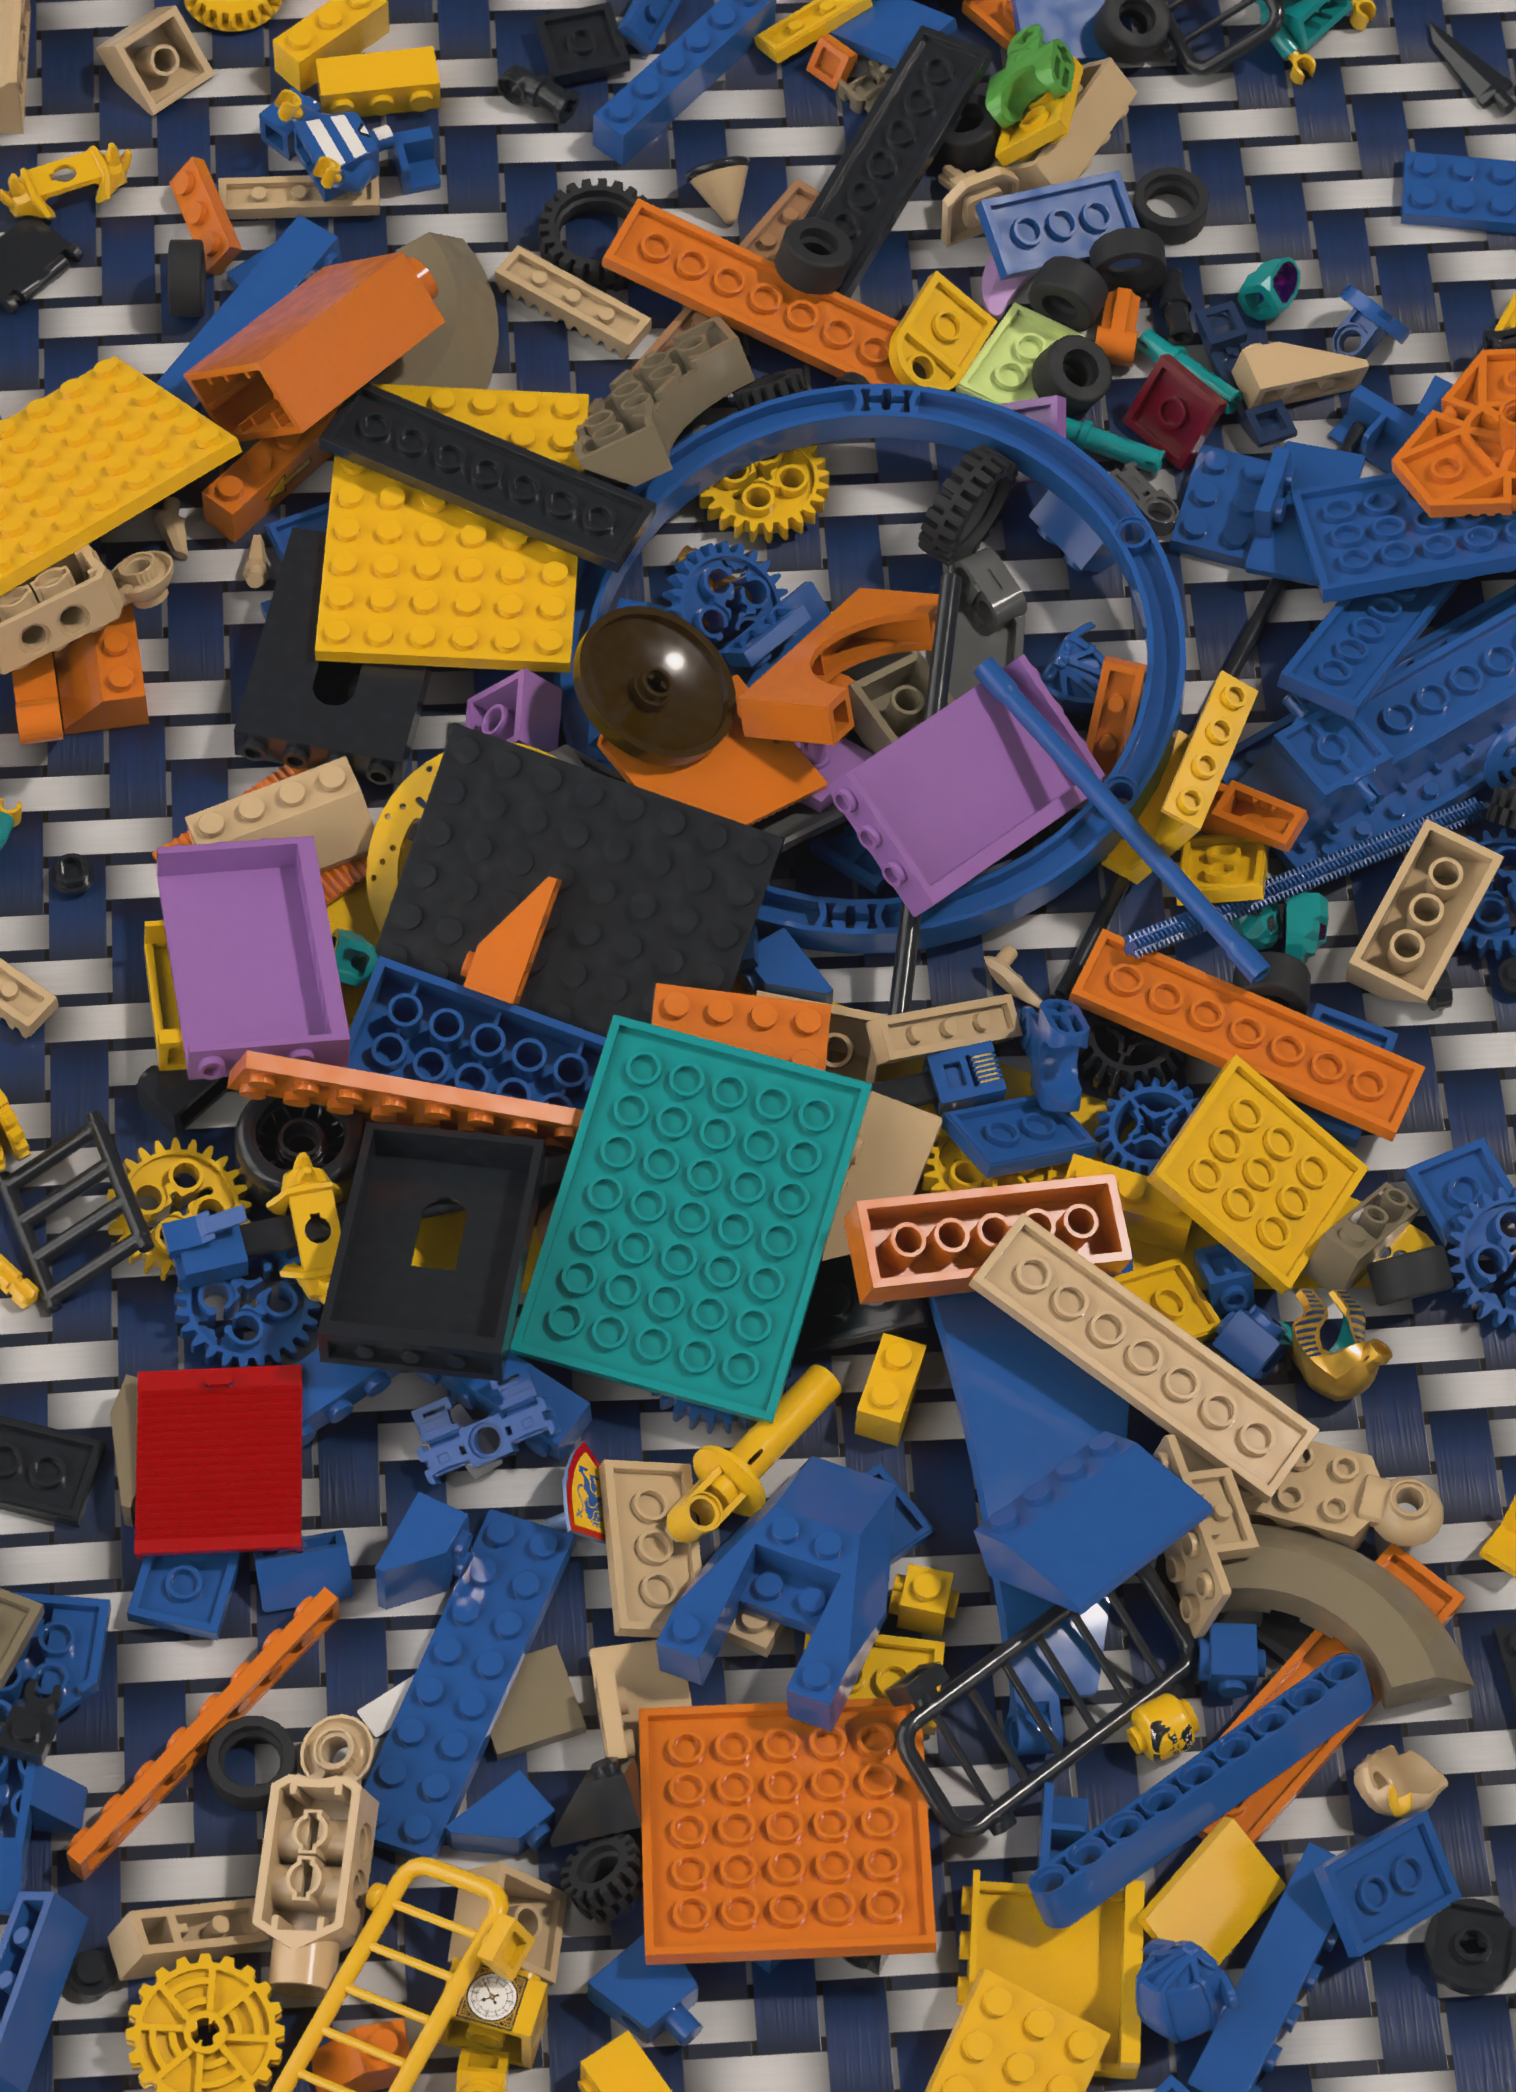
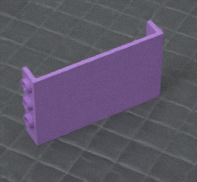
(960, 791)
(251, 953)

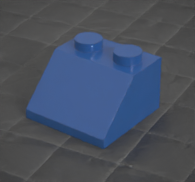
(1068, 531)
(424, 1553)

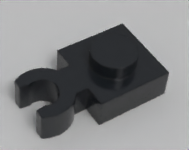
(31, 1729)

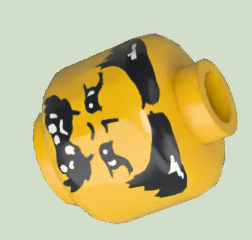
(1162, 1727)

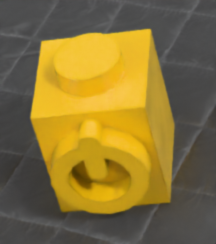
(923, 1599)
(482, 2071)

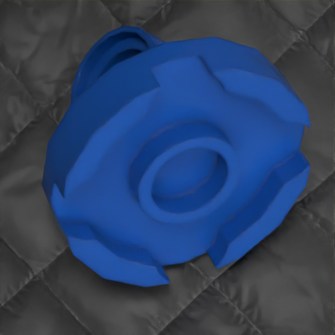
(1367, 320)

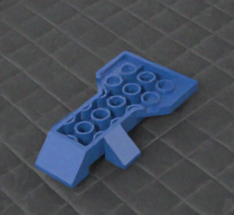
(63, 1652)

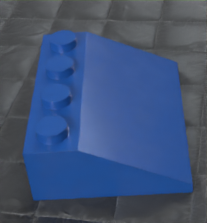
(1089, 1524)

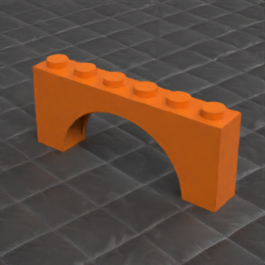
(795, 695)

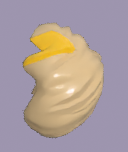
(1398, 1783)

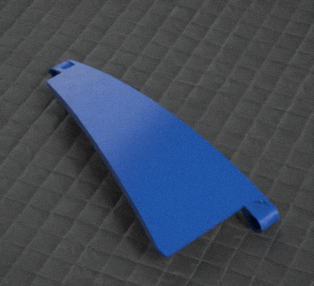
(1020, 1418)

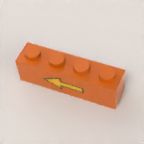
(263, 479)

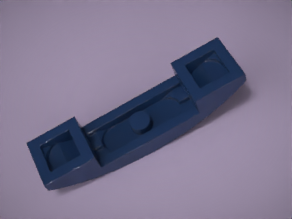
(1223, 339)

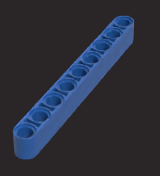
(1201, 1791)

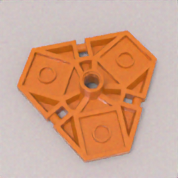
(1467, 453)

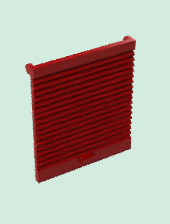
(219, 1460)

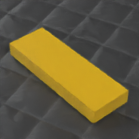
(807, 26)

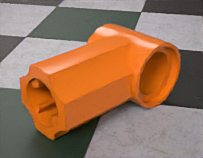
(1118, 327)

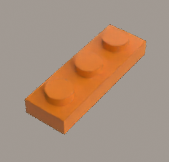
(205, 214)
(1114, 710)

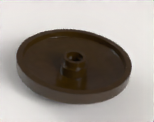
(654, 685)

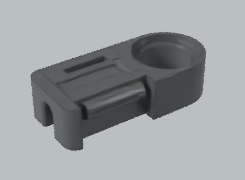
(1147, 498)

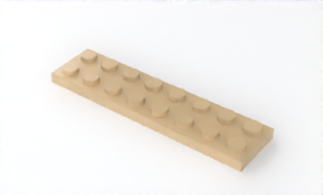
(1144, 1357)

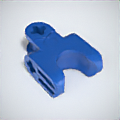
(1053, 1047)

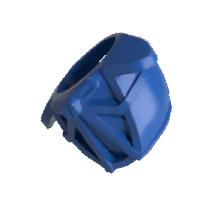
(1074, 672)
(1181, 1990)

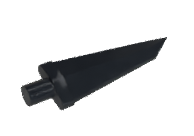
(1481, 79)

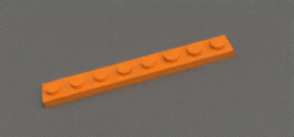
(190, 1744)

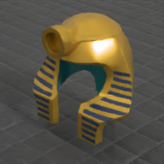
(1350, 1363)

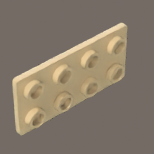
(885, 1161)
(1225, 1534)
(627, 1680)

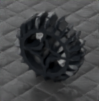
(1142, 1061)

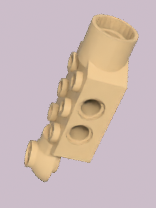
(76, 600)
(1340, 1496)
(317, 1858)

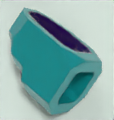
(1270, 288)
(1304, 924)

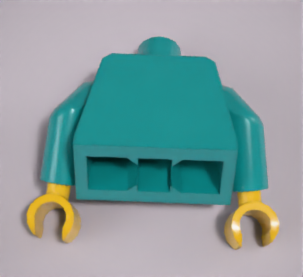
(1307, 23)

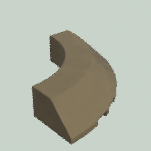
(466, 345)
(646, 411)
(1358, 1603)

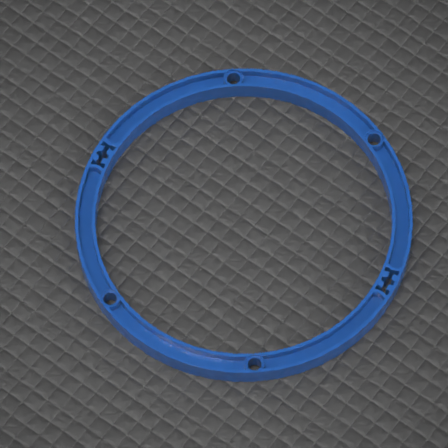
(1048, 460)

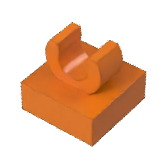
(832, 61)

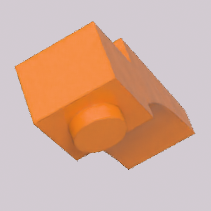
(1254, 816)

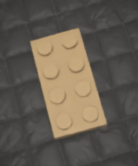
(644, 1560)

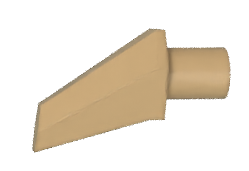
(172, 527)
(256, 565)

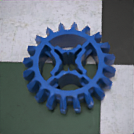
(1143, 1108)

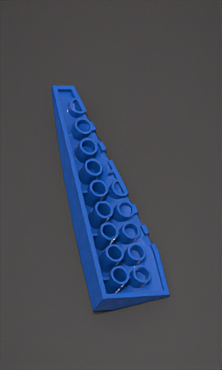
(468, 1040)

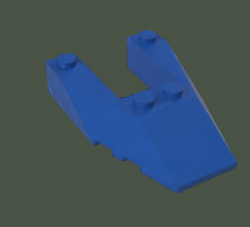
(804, 1561)

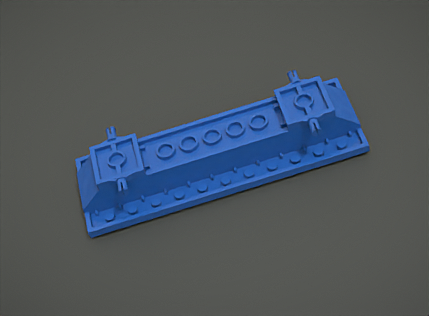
(1407, 750)

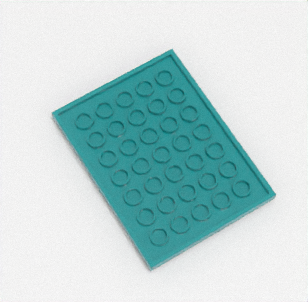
(692, 1219)

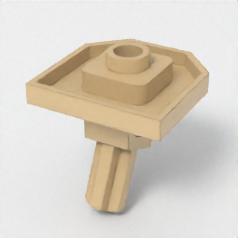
(967, 190)

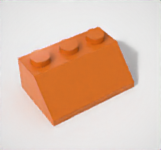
(103, 678)

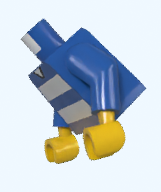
(334, 147)

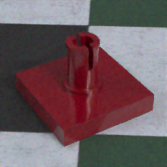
(1174, 411)

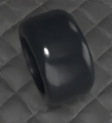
(274, 1134)

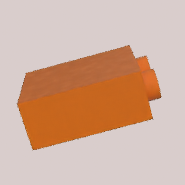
(317, 346)

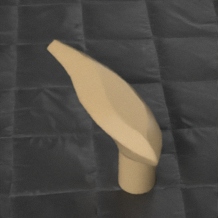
(1009, 980)

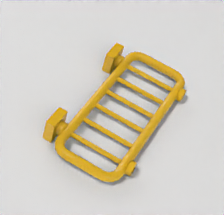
(498, 1943)

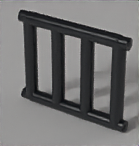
(123, 1203)

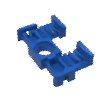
(523, 1421)

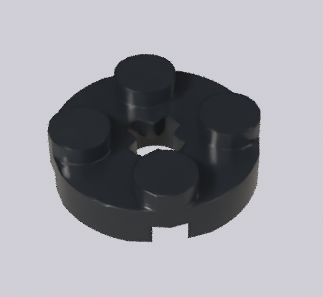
(1452, 1966)

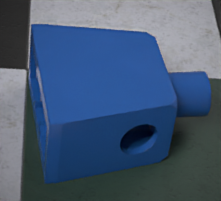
(647, 1996)

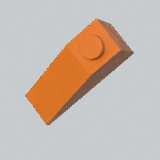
(507, 954)

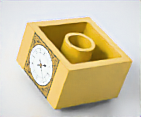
(500, 2015)

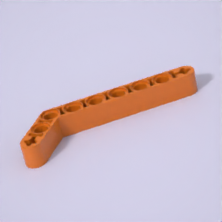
(37, 702)

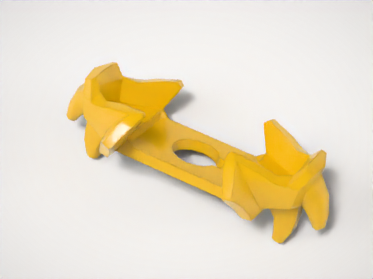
(34, 186)
(308, 1193)

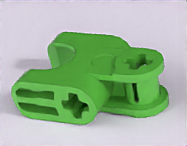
(1029, 72)

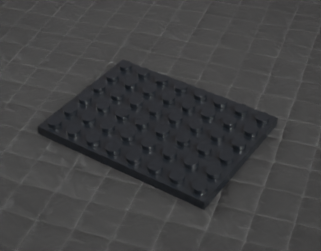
(642, 895)

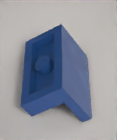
(291, 1576)

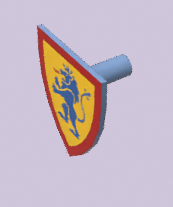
(581, 1497)

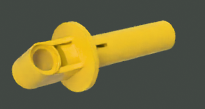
(731, 1478)

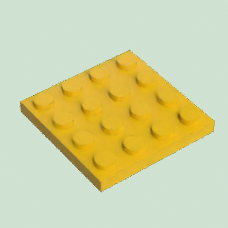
(1258, 1174)

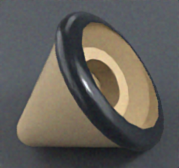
(721, 184)

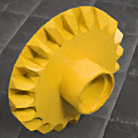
(232, 14)

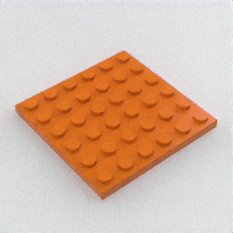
(781, 1835)

